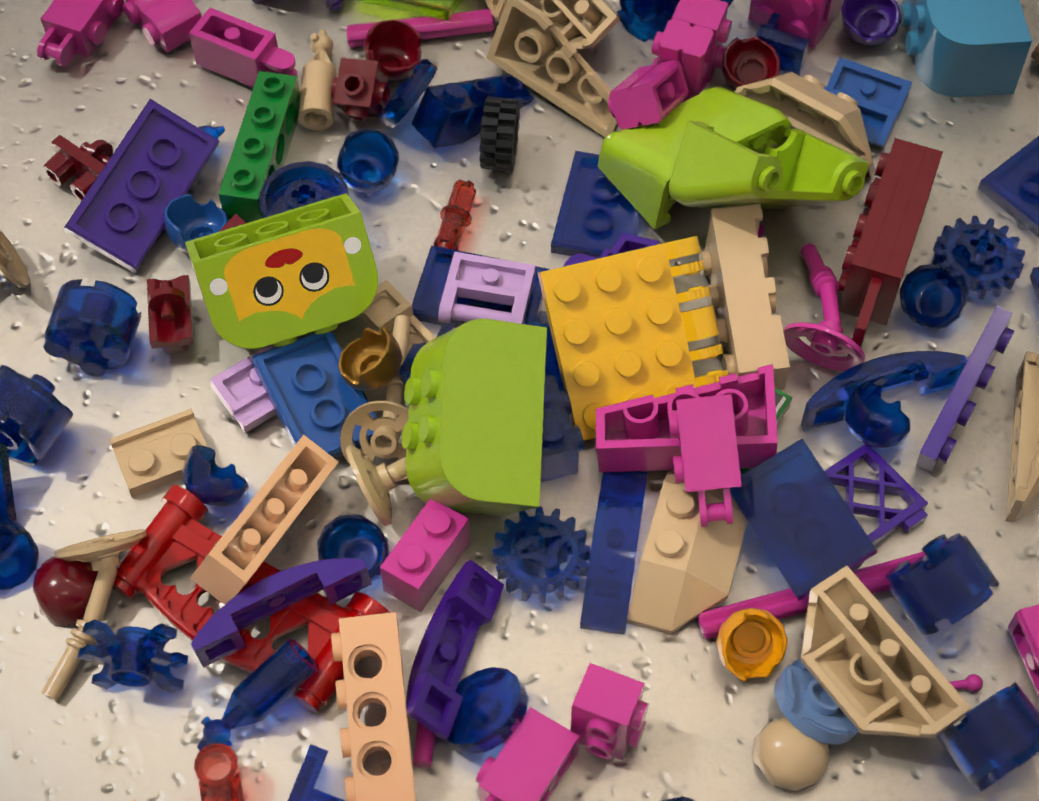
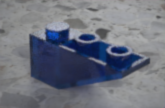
(454, 111)

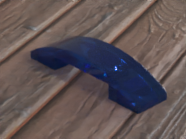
(926, 369)
(613, 551)

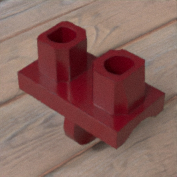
(81, 162)
(170, 314)

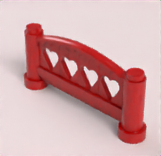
(179, 538)

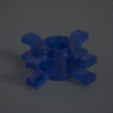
(133, 656)

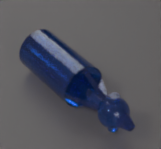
(261, 692)

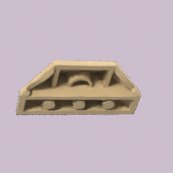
(579, 20)
(815, 111)
(1024, 456)
(682, 564)
(873, 664)

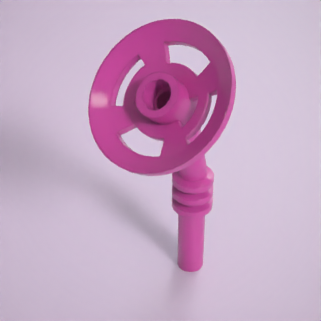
(828, 333)

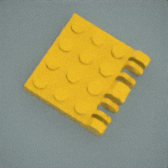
(623, 328)

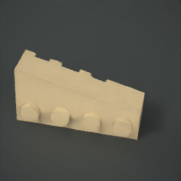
(743, 293)

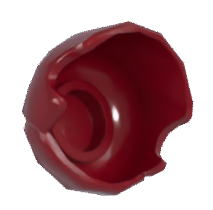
(395, 47)
(749, 62)
(63, 590)

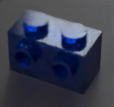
(559, 438)

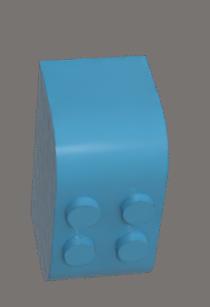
(966, 44)

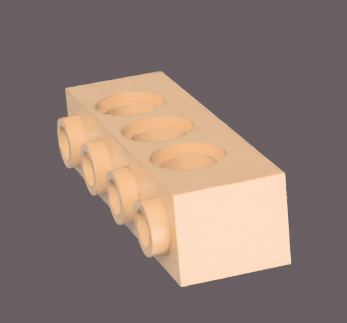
(264, 520)
(378, 638)

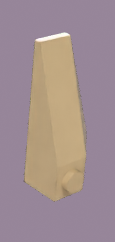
(544, 60)

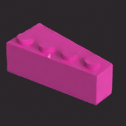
(638, 435)

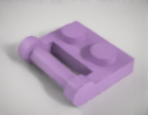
(487, 281)

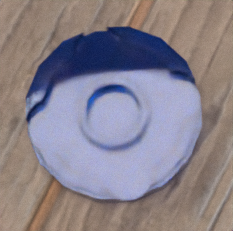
(408, 93)
(488, 710)

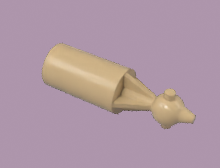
(316, 102)

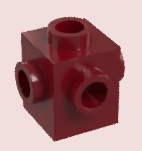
(361, 88)

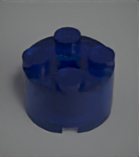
(92, 326)
(29, 416)
(942, 583)
(994, 737)

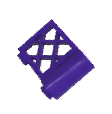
(886, 482)

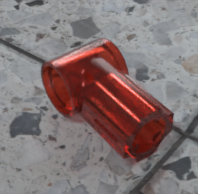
(224, 789)

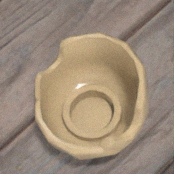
(789, 756)

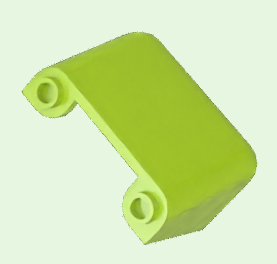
(644, 156)
(800, 172)

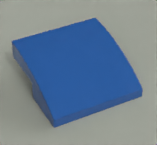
(876, 92)

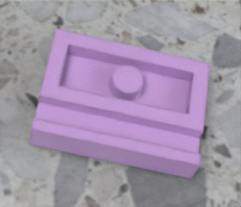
(244, 394)

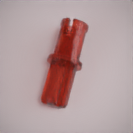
(456, 215)

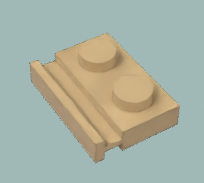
(156, 451)

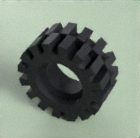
(499, 133)

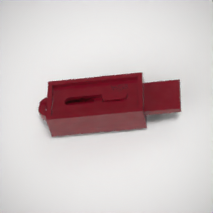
(886, 233)

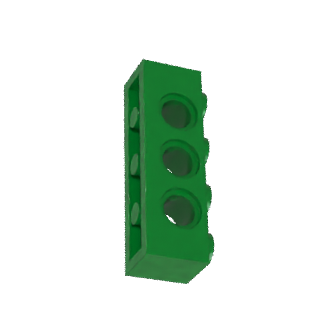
(260, 143)

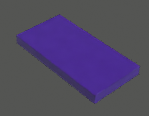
(146, 172)

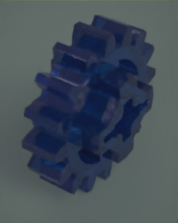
(999, 259)
(537, 561)

